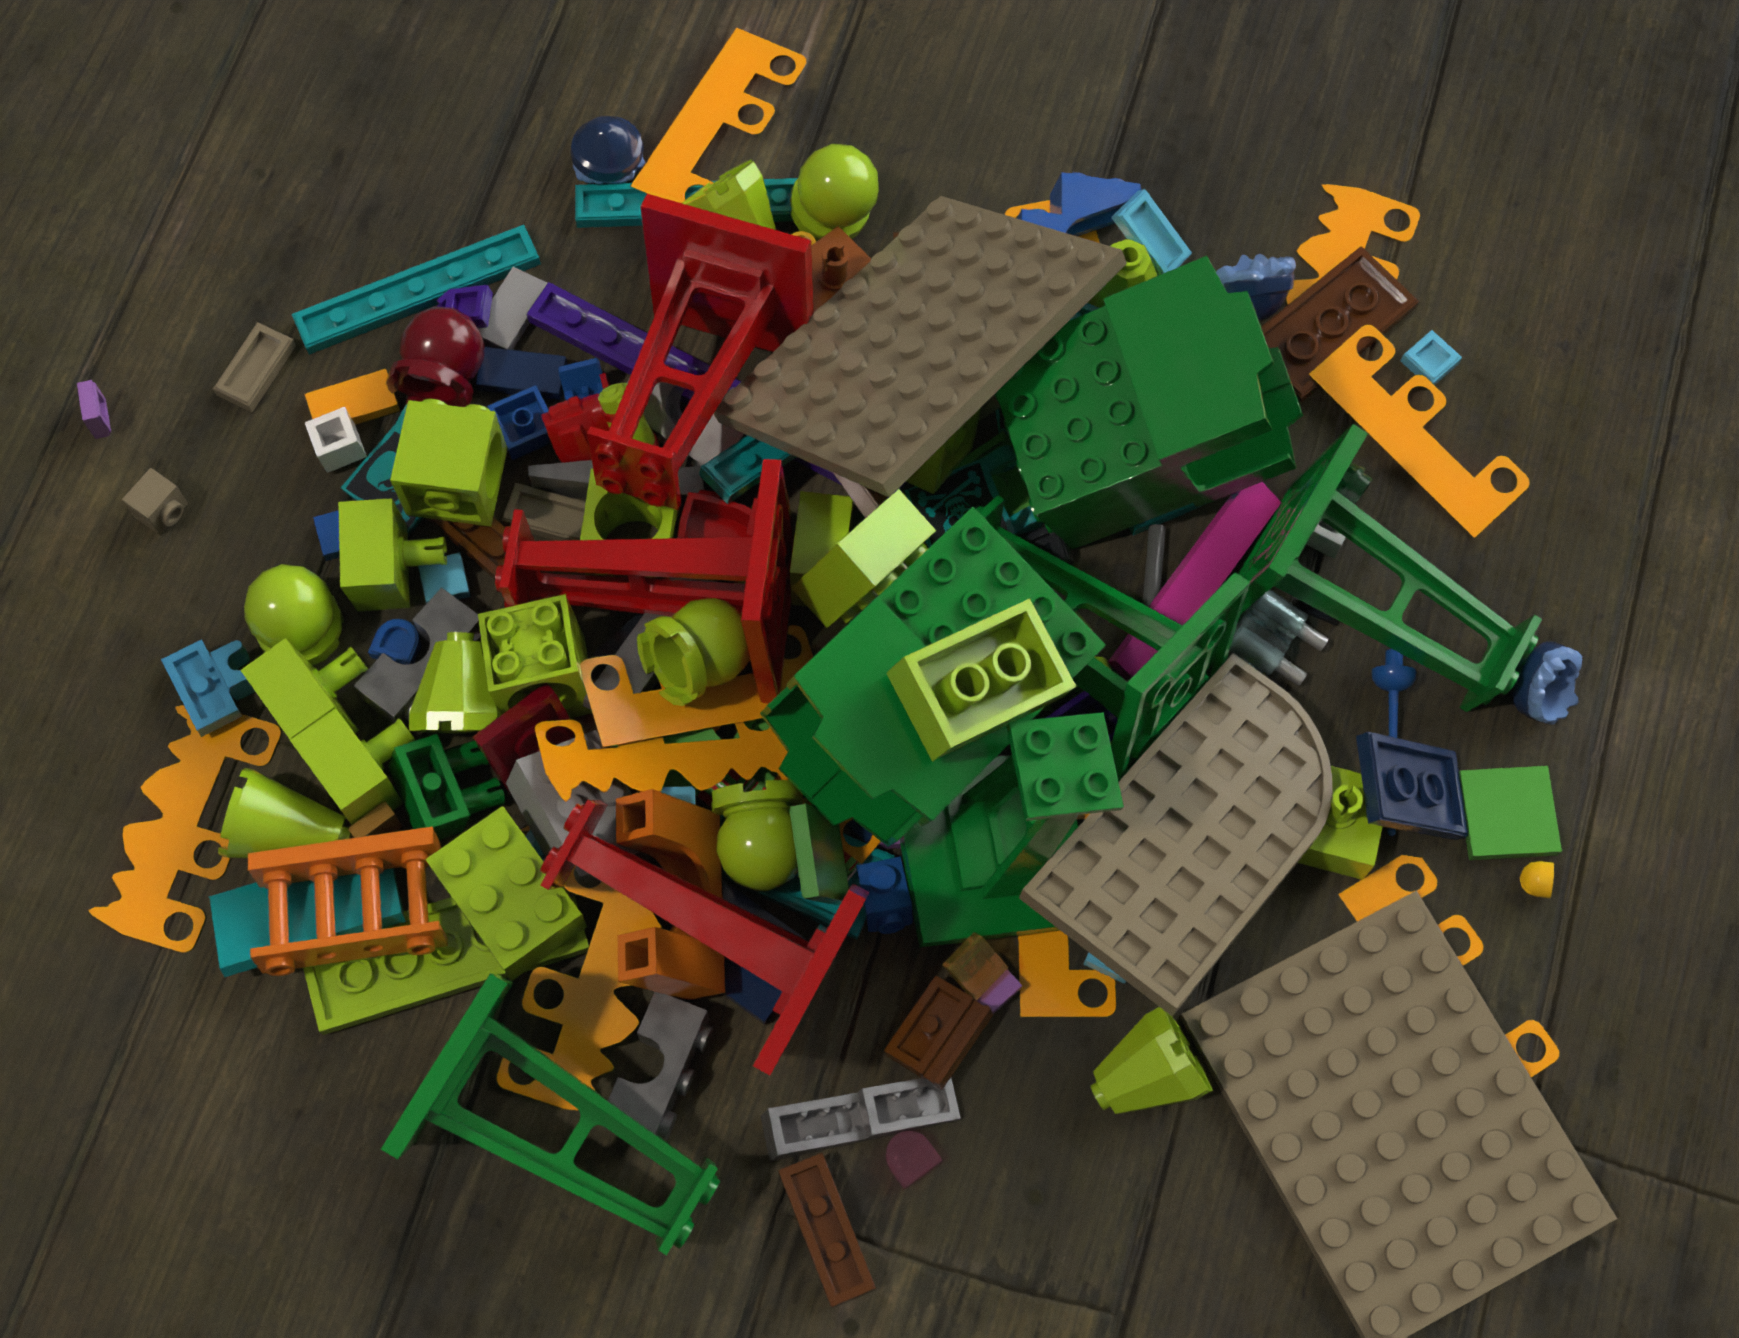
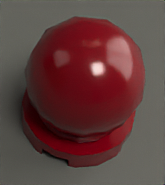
(439, 357)

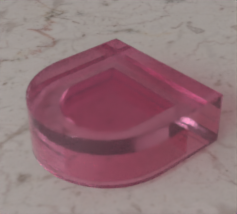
(910, 1157)

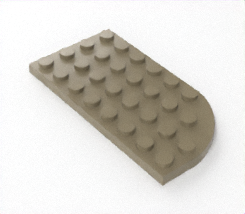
(1201, 839)

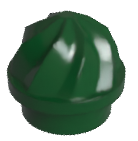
(1354, 483)

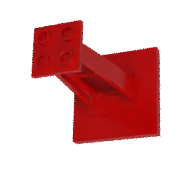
(714, 279)
(758, 560)
(744, 938)

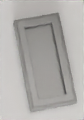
(509, 309)

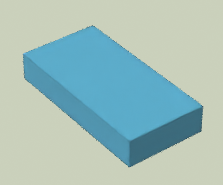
(1146, 224)

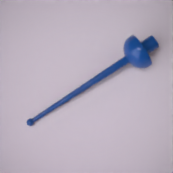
(1393, 678)

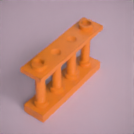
(322, 865)

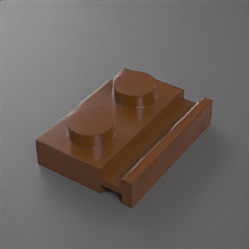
(938, 1032)

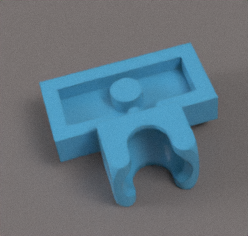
(210, 682)

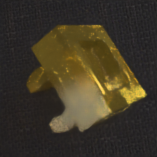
(975, 966)

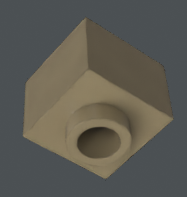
(155, 501)

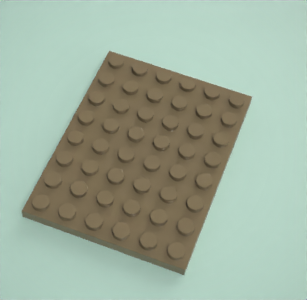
(917, 342)
(1396, 1121)

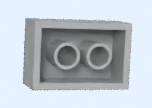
(548, 812)

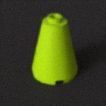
(275, 817)

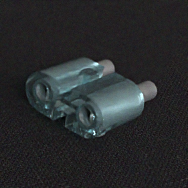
(1266, 634)

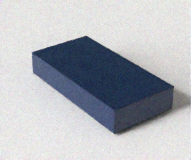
(515, 371)

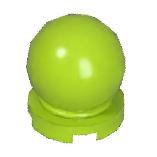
(834, 190)
(294, 606)
(694, 649)
(757, 834)

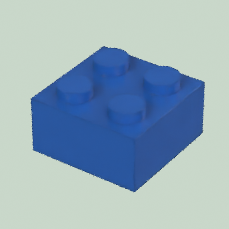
(522, 421)

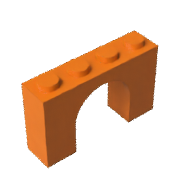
(683, 843)

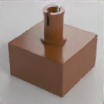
(834, 262)

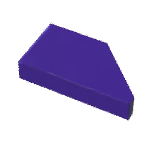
(472, 301)

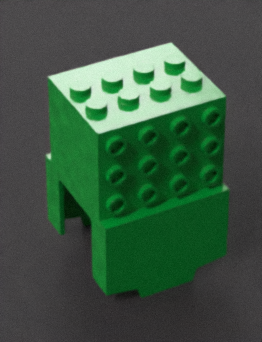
(1149, 407)
(842, 718)

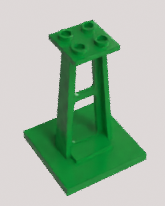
(1315, 499)
(1171, 678)
(1005, 827)
(438, 1103)

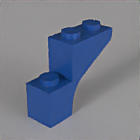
(1082, 203)

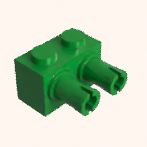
(429, 789)

